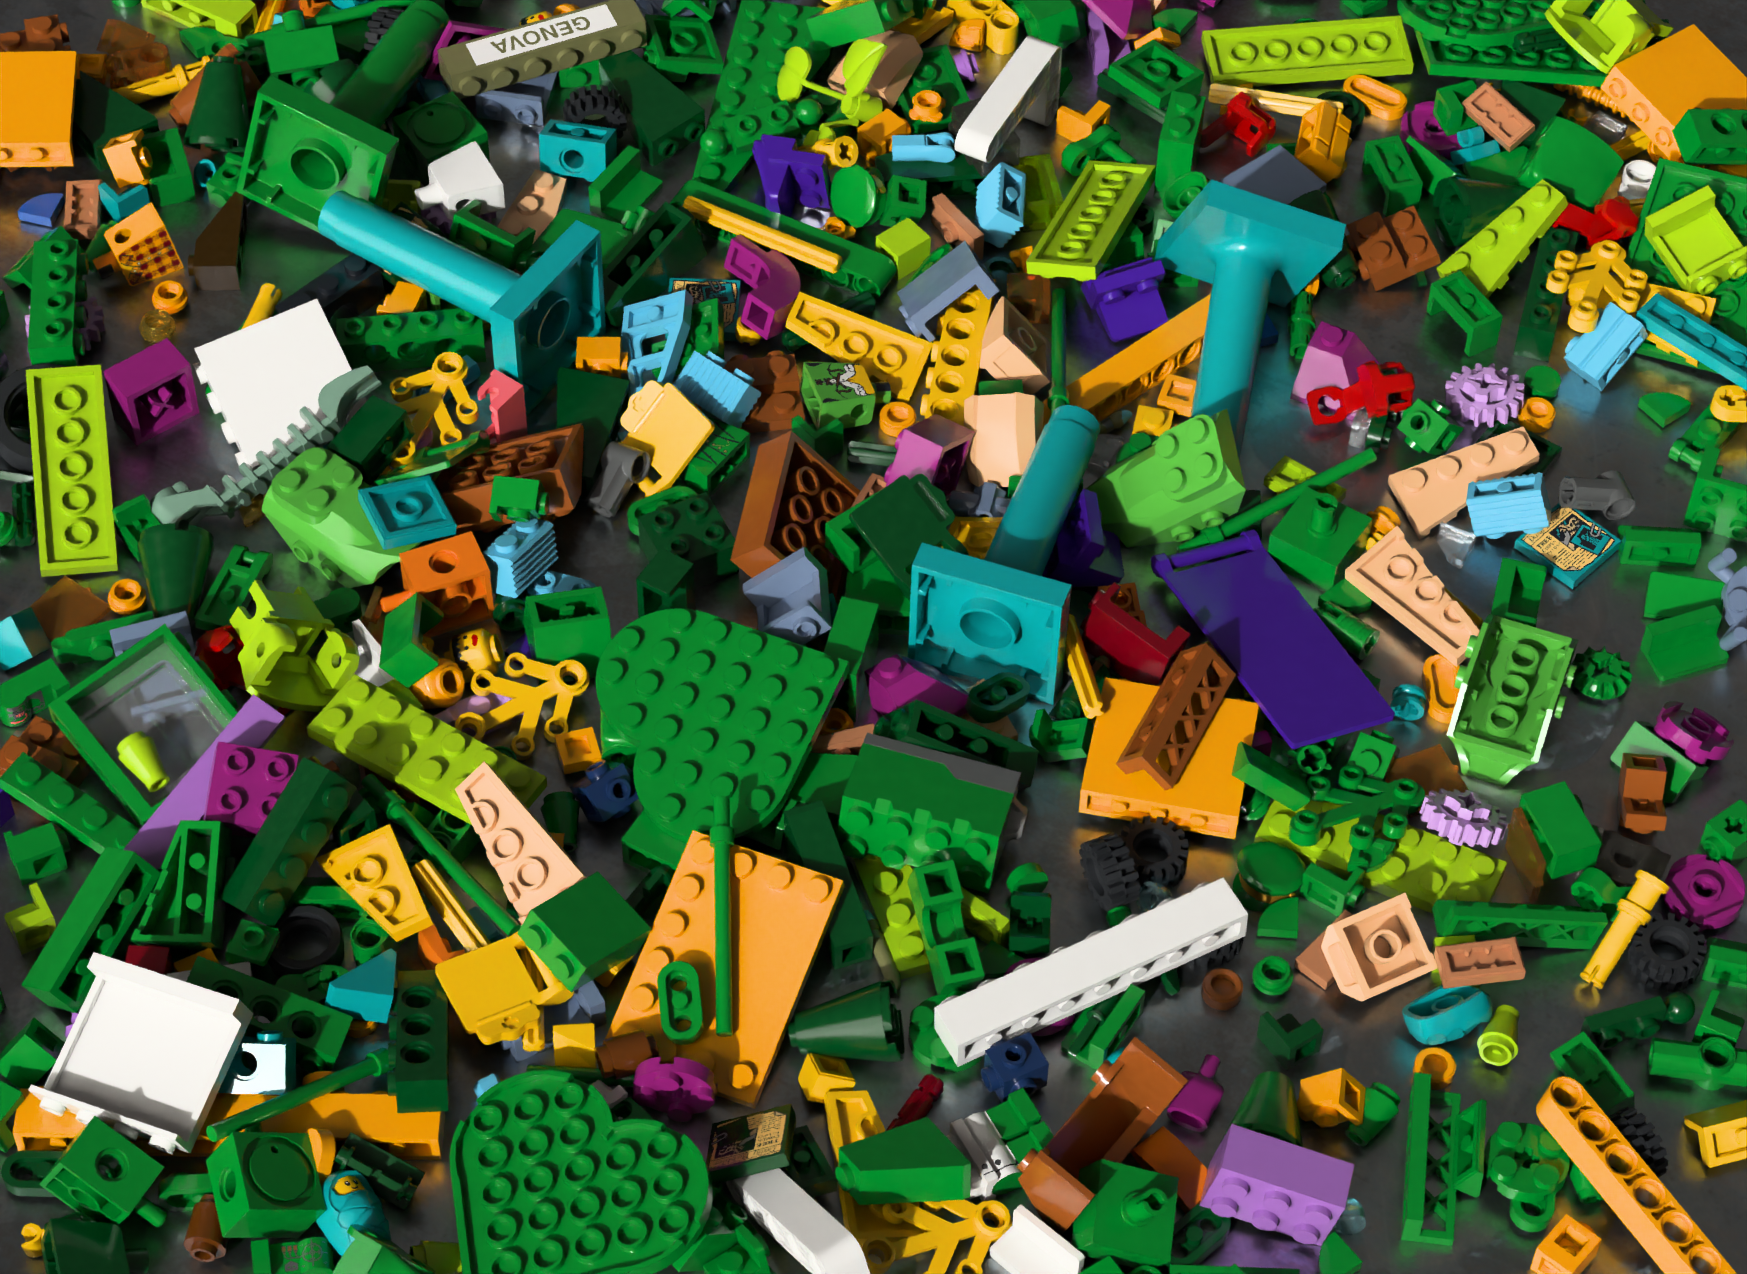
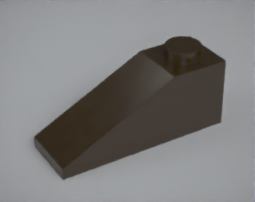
(221, 248)

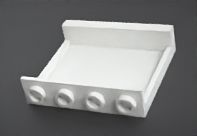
(268, 375)
(145, 1055)

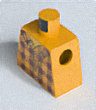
(139, 248)

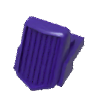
(791, 175)
(1128, 299)
(1083, 550)

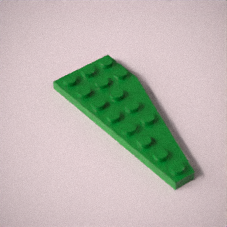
(751, 74)

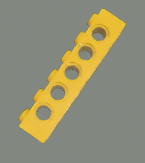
(957, 356)

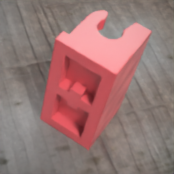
(506, 407)

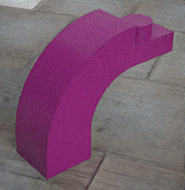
(773, 281)

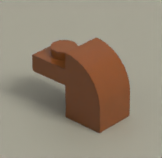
(1642, 793)

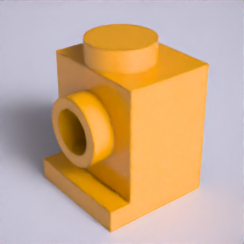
(875, 135)
(129, 159)
(404, 299)
(601, 356)
(1331, 1099)
(1566, 1248)

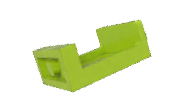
(1696, 243)

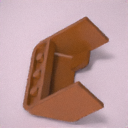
(1103, 1126)

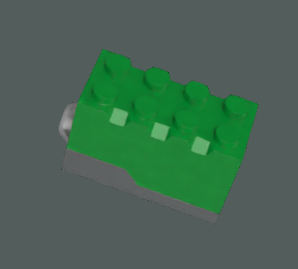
(929, 809)

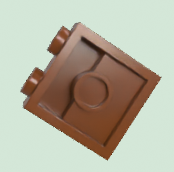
(40, 34)
(1391, 247)
(779, 387)
(49, 747)

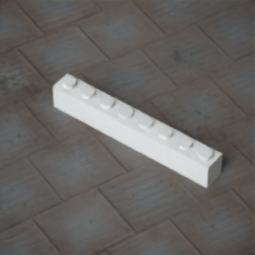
(1090, 970)

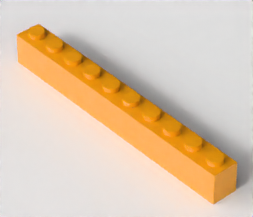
(366, 1115)

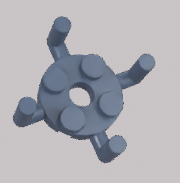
(1734, 597)

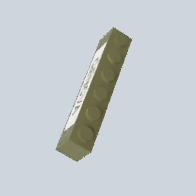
(542, 47)

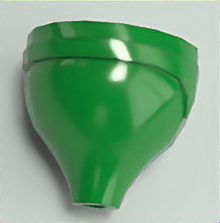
(1183, 192)

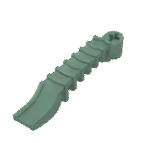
(335, 399)

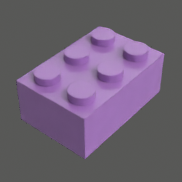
(1276, 1185)

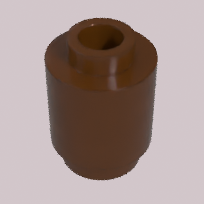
(623, 1053)
(204, 1232)

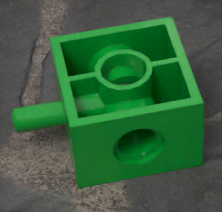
(434, 131)
(105, 1176)
(265, 1184)

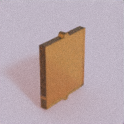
(67, 608)
(1429, 769)
(1525, 854)

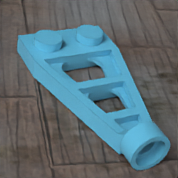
(653, 318)

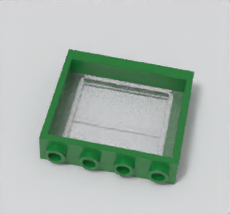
(148, 690)

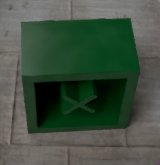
(693, 532)

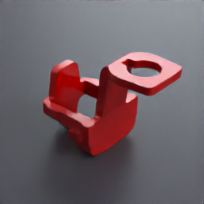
(1237, 121)
(1609, 221)
(1369, 392)
(223, 666)

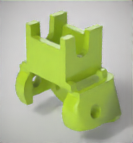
(1612, 34)
(277, 645)

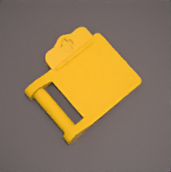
(667, 428)
(496, 992)

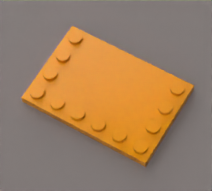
(775, 937)

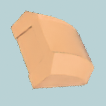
(892, 71)
(1015, 349)
(1003, 437)
(1377, 949)

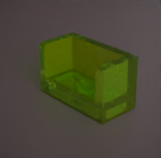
(1042, 191)

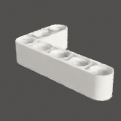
(1023, 89)
(798, 1223)

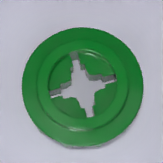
(1606, 685)

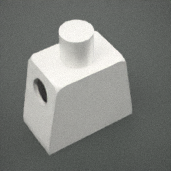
(459, 180)

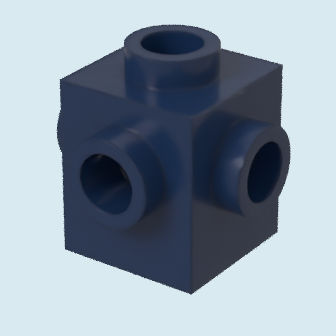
(605, 791)
(1014, 1066)

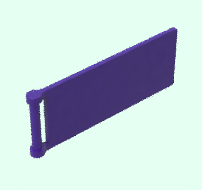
(1273, 641)

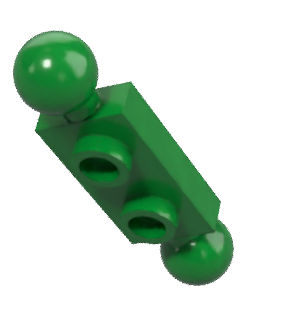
(769, 120)

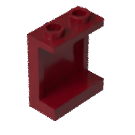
(1131, 646)

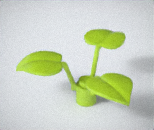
(857, 69)

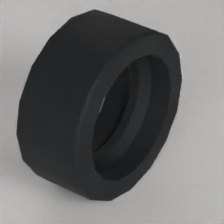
(307, 919)

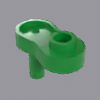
(1096, 147)

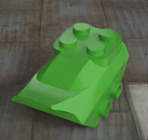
(1174, 486)
(322, 522)
(1508, 697)

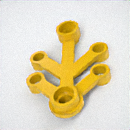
(1606, 258)
(432, 403)
(527, 699)
(940, 1234)

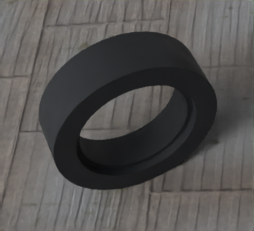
(13, 393)

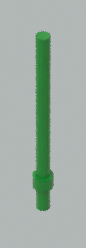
(333, 18)
(1058, 394)
(1218, 533)
(395, 808)
(722, 840)
(374, 1064)

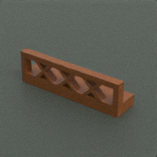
(1166, 710)

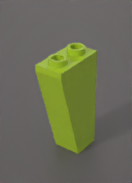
(229, 17)

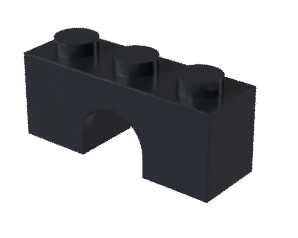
(348, 283)

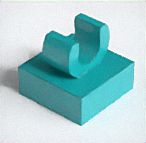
(1473, 146)

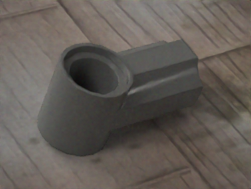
(620, 469)
(1604, 493)

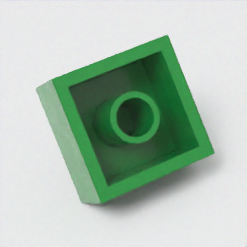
(299, 52)
(1319, 539)
(1127, 1216)

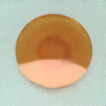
(373, 609)

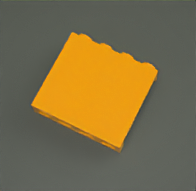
(1671, 78)
(37, 108)
(1205, 794)

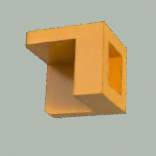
(1078, 125)

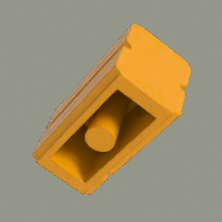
(1324, 141)

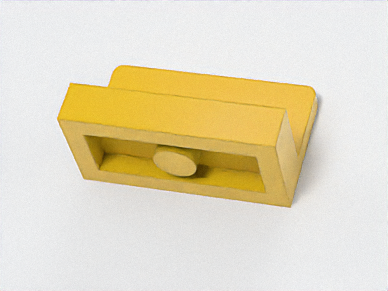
(1721, 1133)

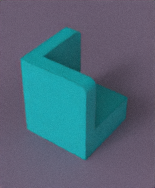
(122, 205)
(21, 638)

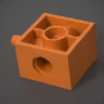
(449, 576)

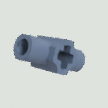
(986, 501)

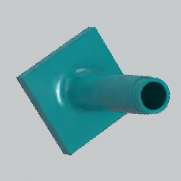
(1251, 256)
(530, 314)
(1000, 611)

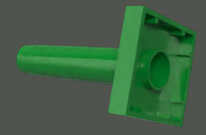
(310, 149)

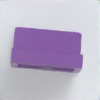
(1103, 43)

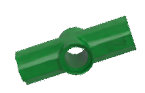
(1692, 1061)

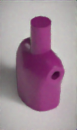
(1198, 1097)

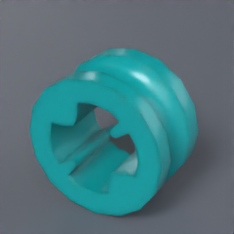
(1408, 702)

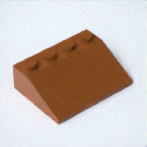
(547, 456)
(788, 507)

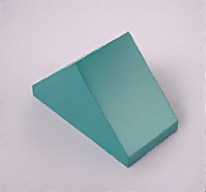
(365, 990)

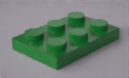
(934, 73)

